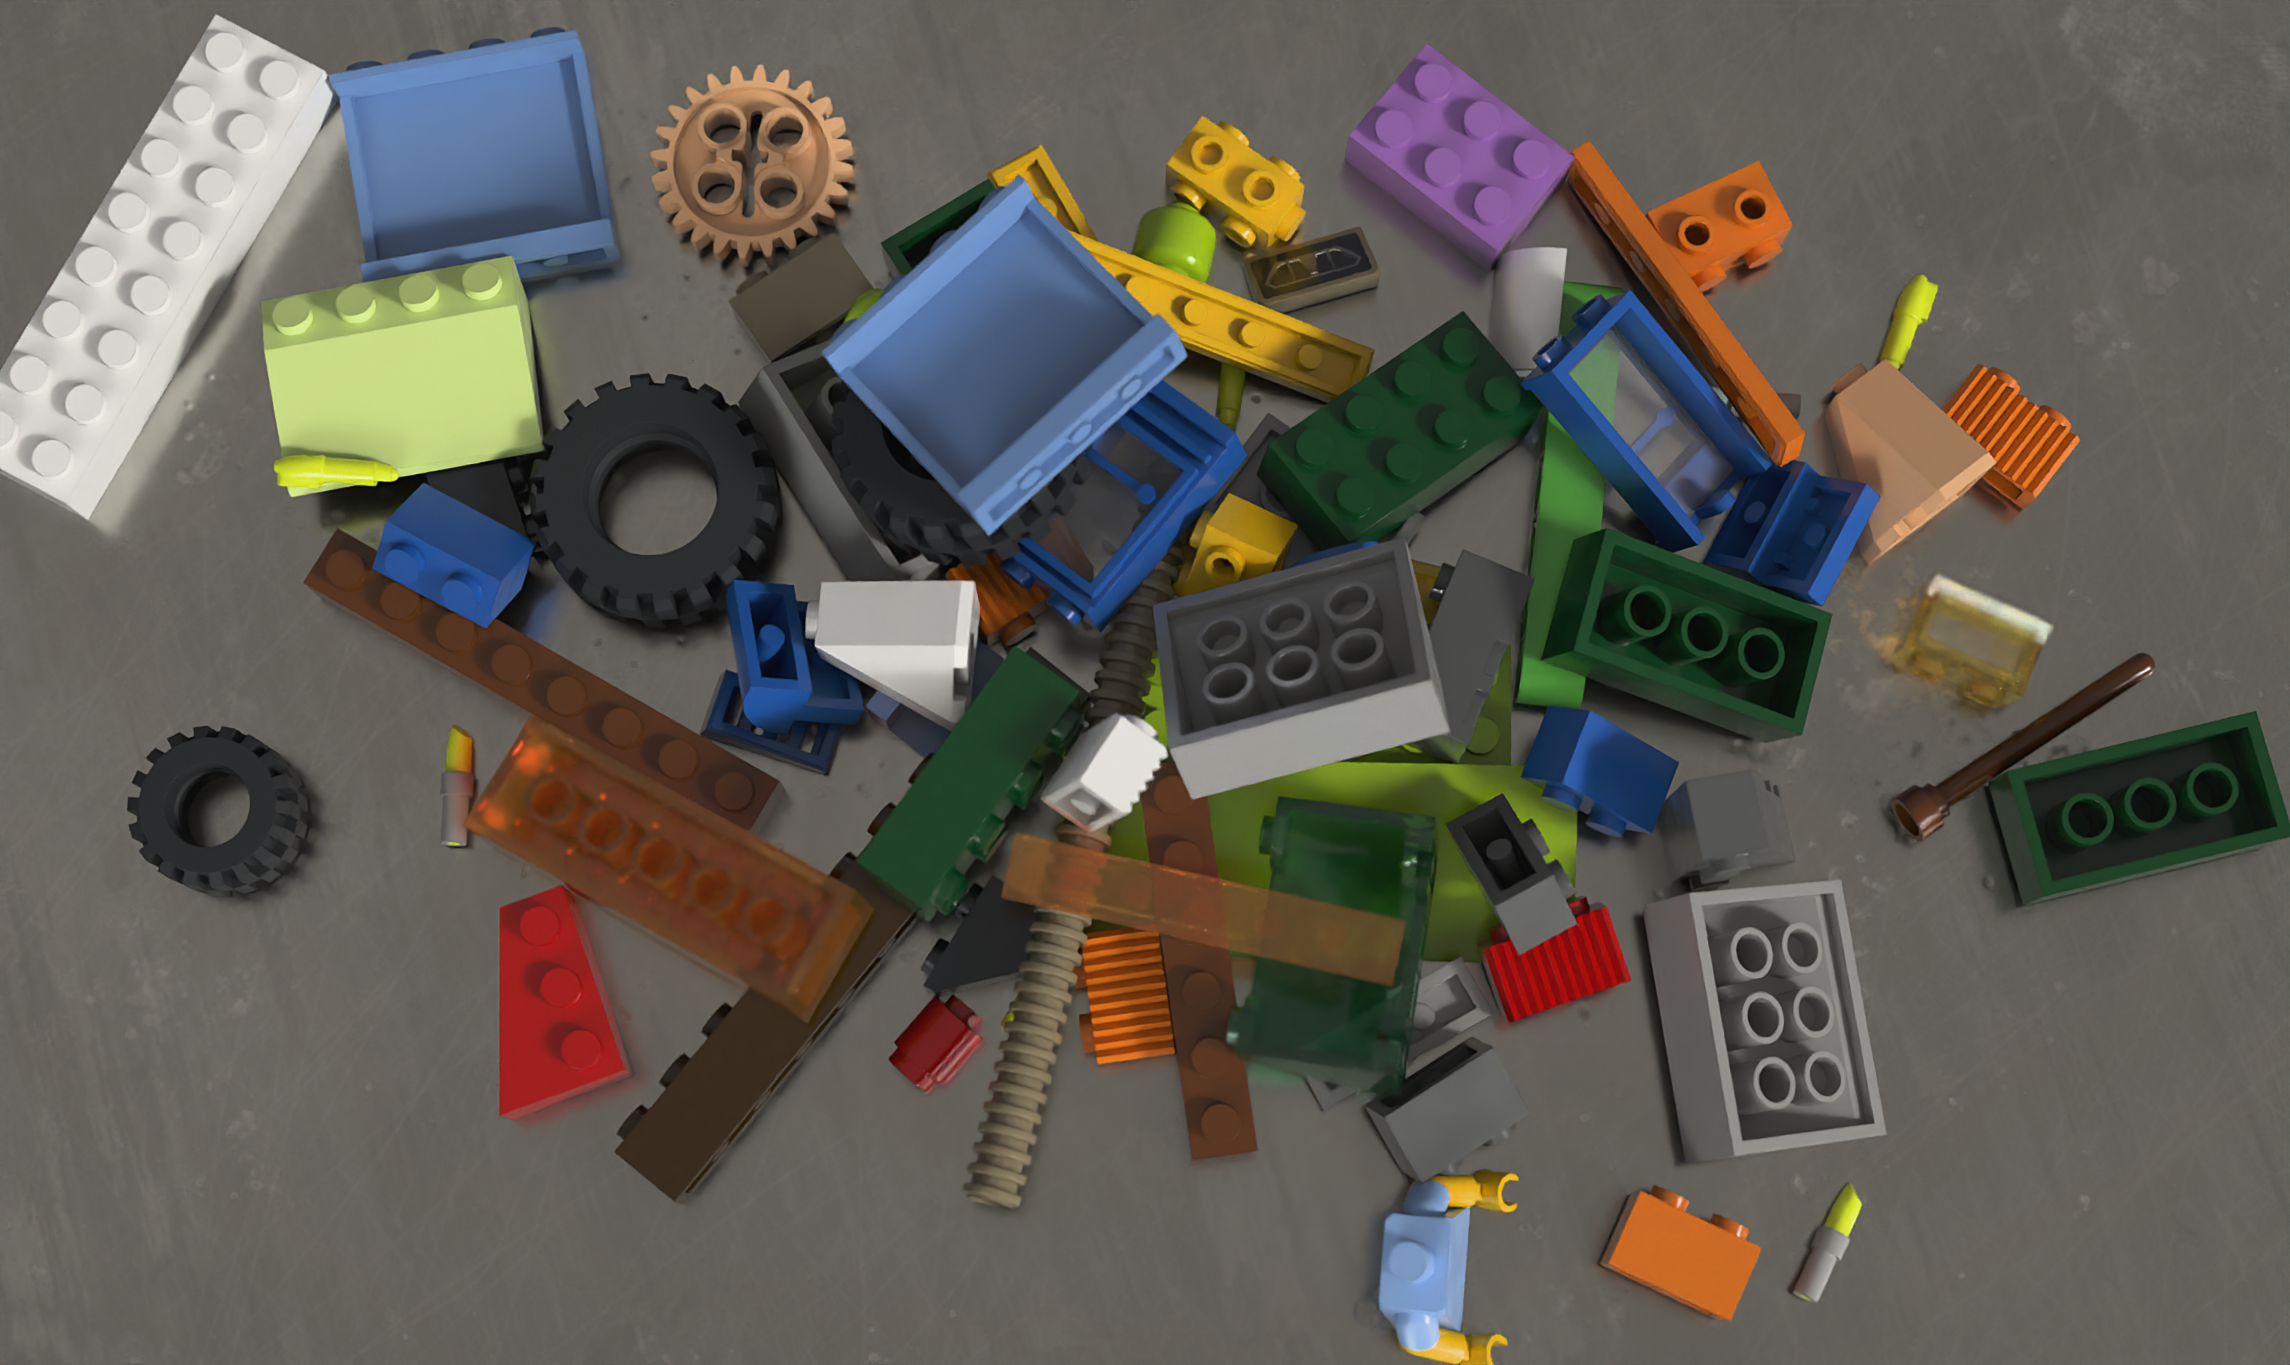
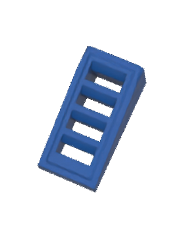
(740, 736)

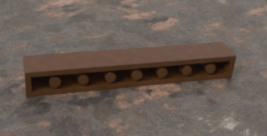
(547, 686)

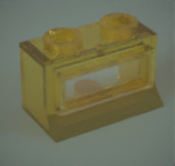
(1971, 641)

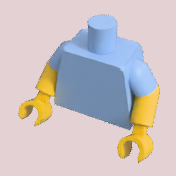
(1427, 1265)

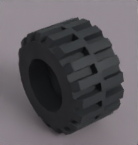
(177, 779)

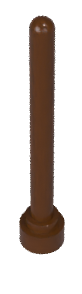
(1924, 808)

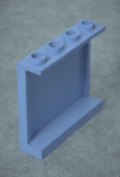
(479, 158)
(1003, 354)

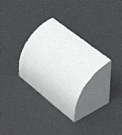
(1526, 304)

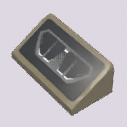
(1312, 271)

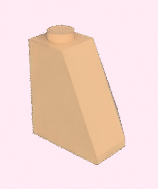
(1902, 449)

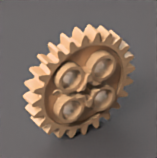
(697, 163)

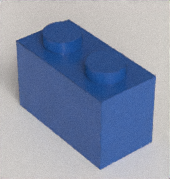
(453, 555)
(1599, 770)

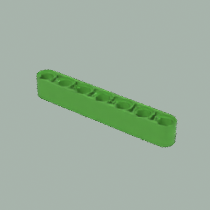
(1565, 508)

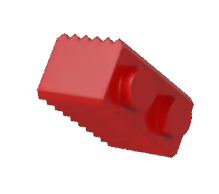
(1558, 970)

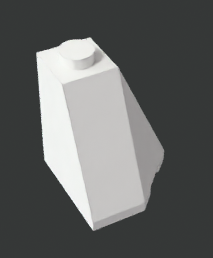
(902, 640)

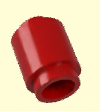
(936, 1042)

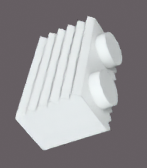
(1105, 772)

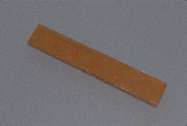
(1203, 909)

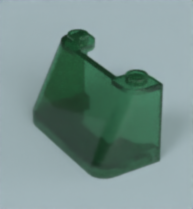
(1329, 1021)

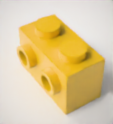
(1235, 546)

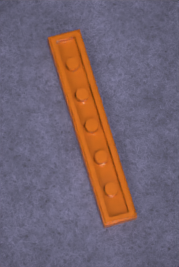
(1685, 306)

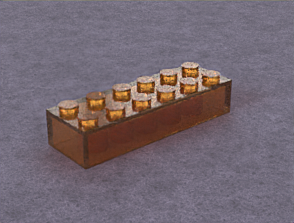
(670, 867)

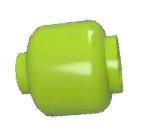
(1177, 240)

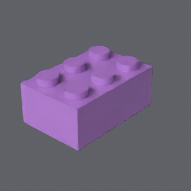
(1458, 157)

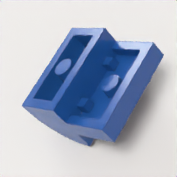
(1792, 530)
(779, 667)

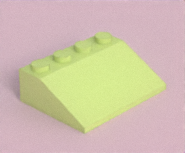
(406, 370)

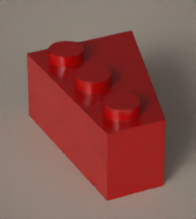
(552, 1008)

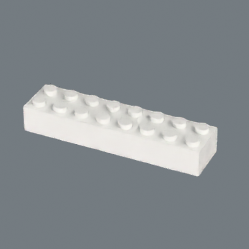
(155, 262)

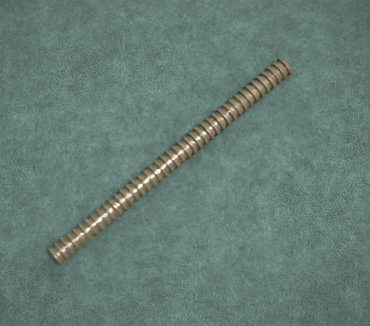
(1060, 933)

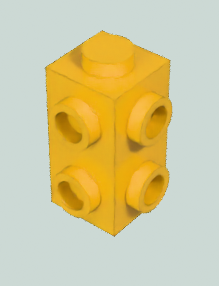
(1236, 185)

